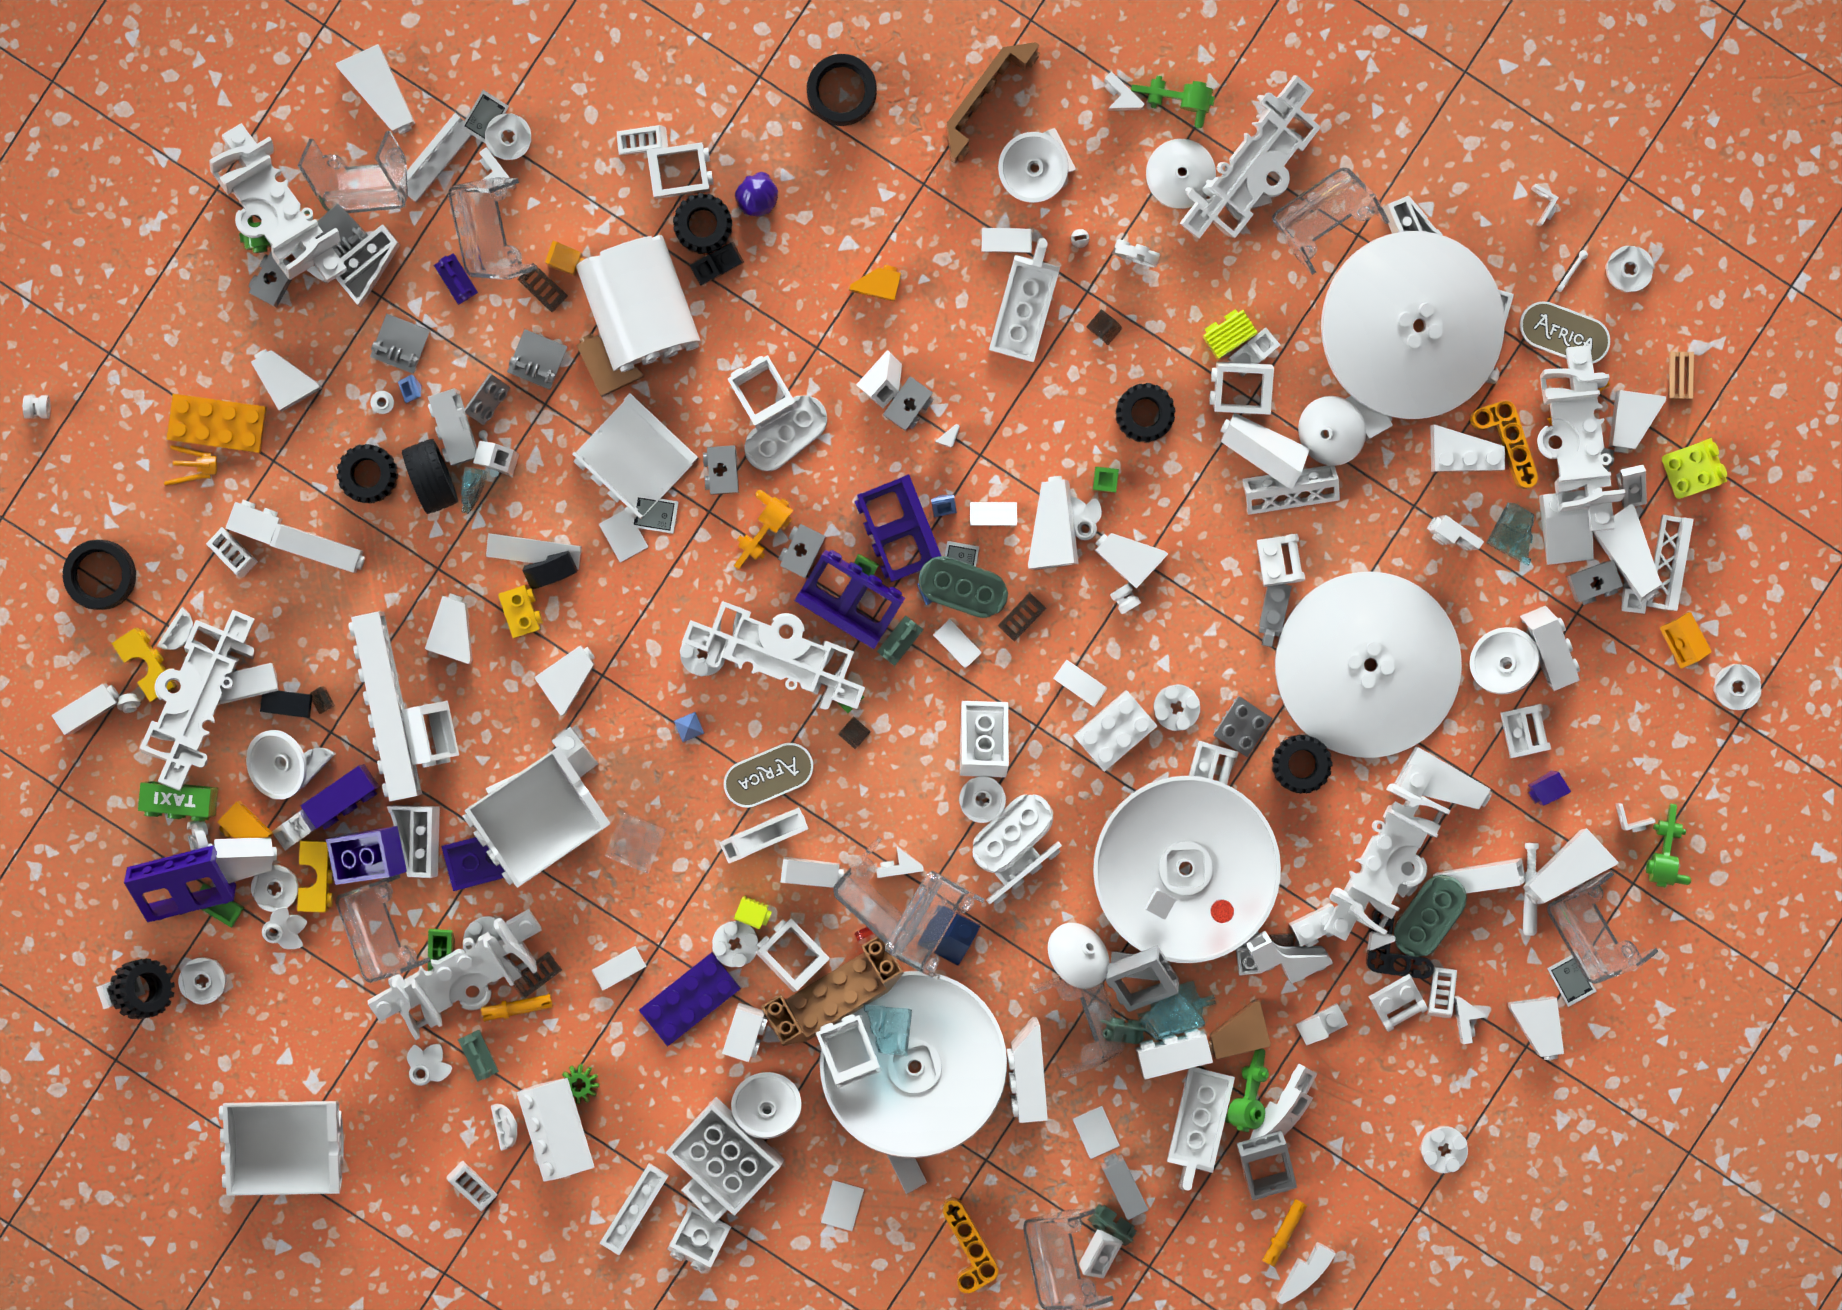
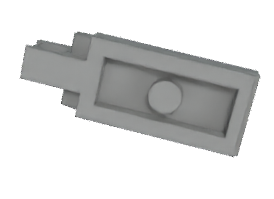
(1274, 612)

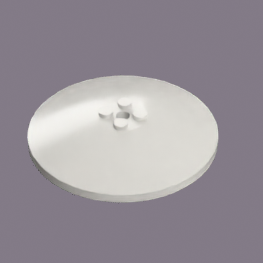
(1372, 317)
(1325, 675)
(1230, 859)
(952, 1092)

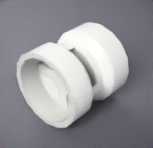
(36, 407)
(1127, 603)

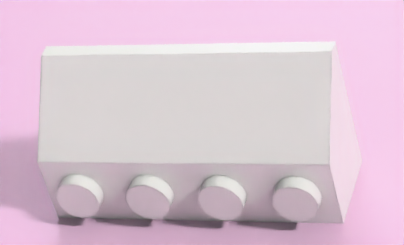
(555, 1129)

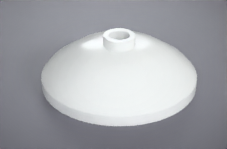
(1016, 165)
(1163, 174)
(1344, 426)
(1496, 651)
(268, 767)
(1078, 955)
(761, 1093)

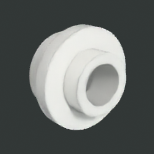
(389, 402)
(128, 703)

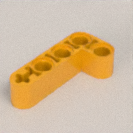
(1519, 442)
(966, 1242)

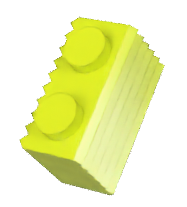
(1229, 334)
(752, 912)

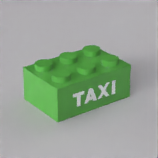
(192, 800)

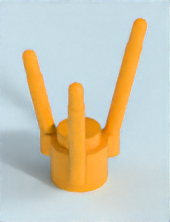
(206, 465)

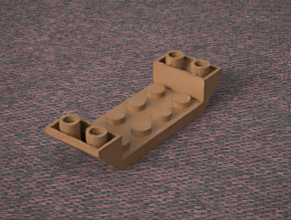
(1019, 54)
(834, 994)

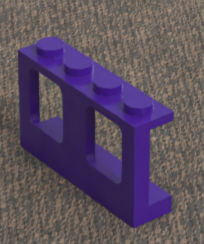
(912, 523)
(843, 610)
(173, 874)

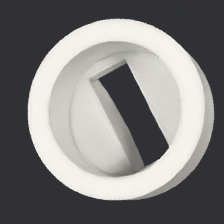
(1079, 243)
(1494, 376)

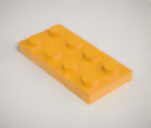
(216, 423)

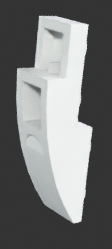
(1290, 1106)

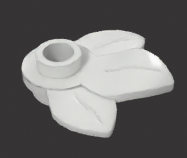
(1086, 514)
(288, 929)
(430, 1062)

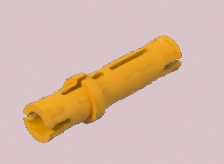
(517, 1007)
(1284, 1233)

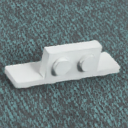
(1027, 863)

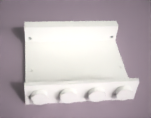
(634, 455)

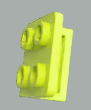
(1694, 468)

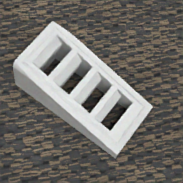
(661, 134)
(245, 566)
(1434, 991)
(457, 1172)

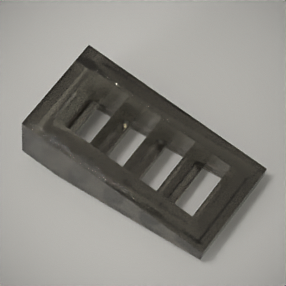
(558, 300)
(1007, 630)
(553, 965)

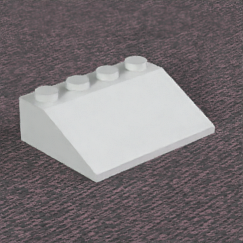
(724, 1157)

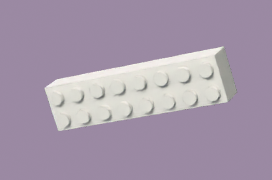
(385, 703)

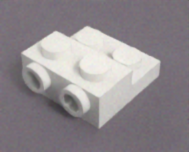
(1448, 532)
(698, 1239)

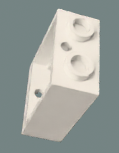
(707, 178)
(1267, 372)
(774, 411)
(442, 733)
(808, 972)
(855, 1073)

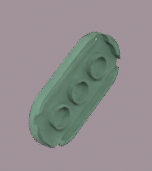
(963, 586)
(1430, 916)

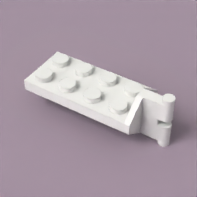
(1025, 305)
(1200, 1123)

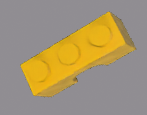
(135, 645)
(317, 896)

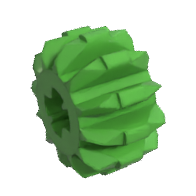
(586, 1078)

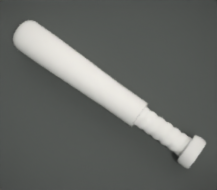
(1530, 908)

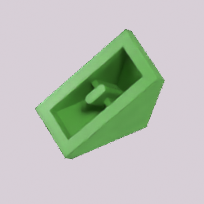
(439, 944)

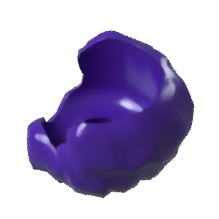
(757, 195)

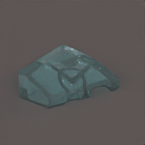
(472, 487)
(1513, 533)
(1170, 1017)
(890, 1028)

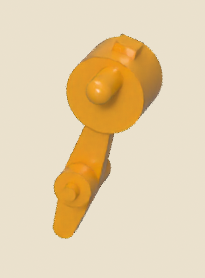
(773, 517)

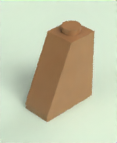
(600, 368)
(1240, 1033)

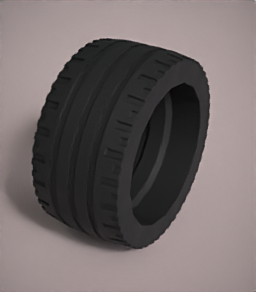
(825, 66)
(429, 476)
(70, 574)

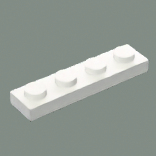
(634, 1209)

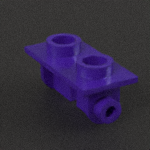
(455, 278)

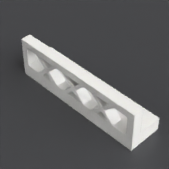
(436, 157)
(1311, 480)
(1678, 563)

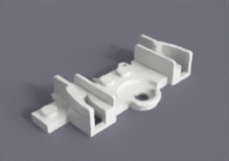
(1253, 160)
(276, 205)
(1582, 438)
(775, 656)
(198, 697)
(1385, 854)
(456, 972)

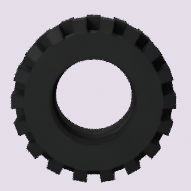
(691, 206)
(1160, 398)
(347, 468)
(1322, 764)
(158, 983)

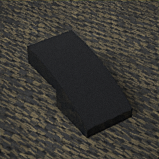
(716, 263)
(550, 571)
(287, 703)

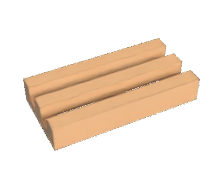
(1690, 375)

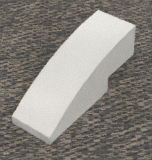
(1305, 1273)

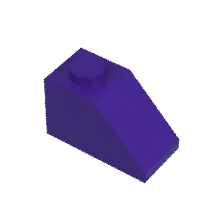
(1548, 788)

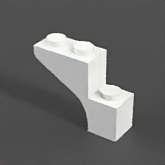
(763, 835)
(1295, 960)

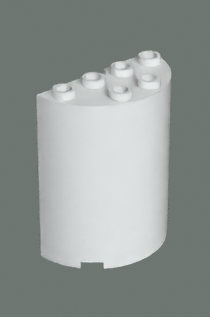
(638, 302)
(536, 818)
(282, 1148)

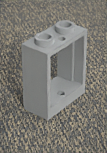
(1135, 963)
(1261, 1148)
(1124, 1186)

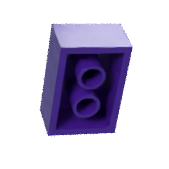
(341, 797)
(366, 855)

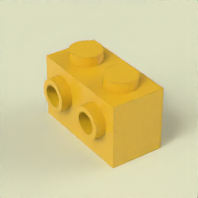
(520, 611)

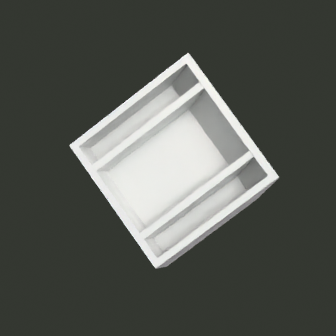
(1027, 1077)

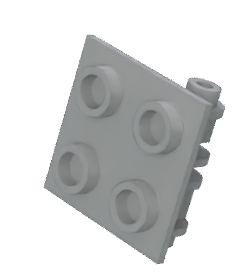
(349, 230)
(399, 343)
(537, 359)
(487, 399)
(1242, 726)

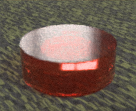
(1222, 911)
(863, 933)

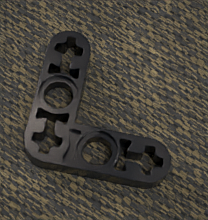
(1389, 958)

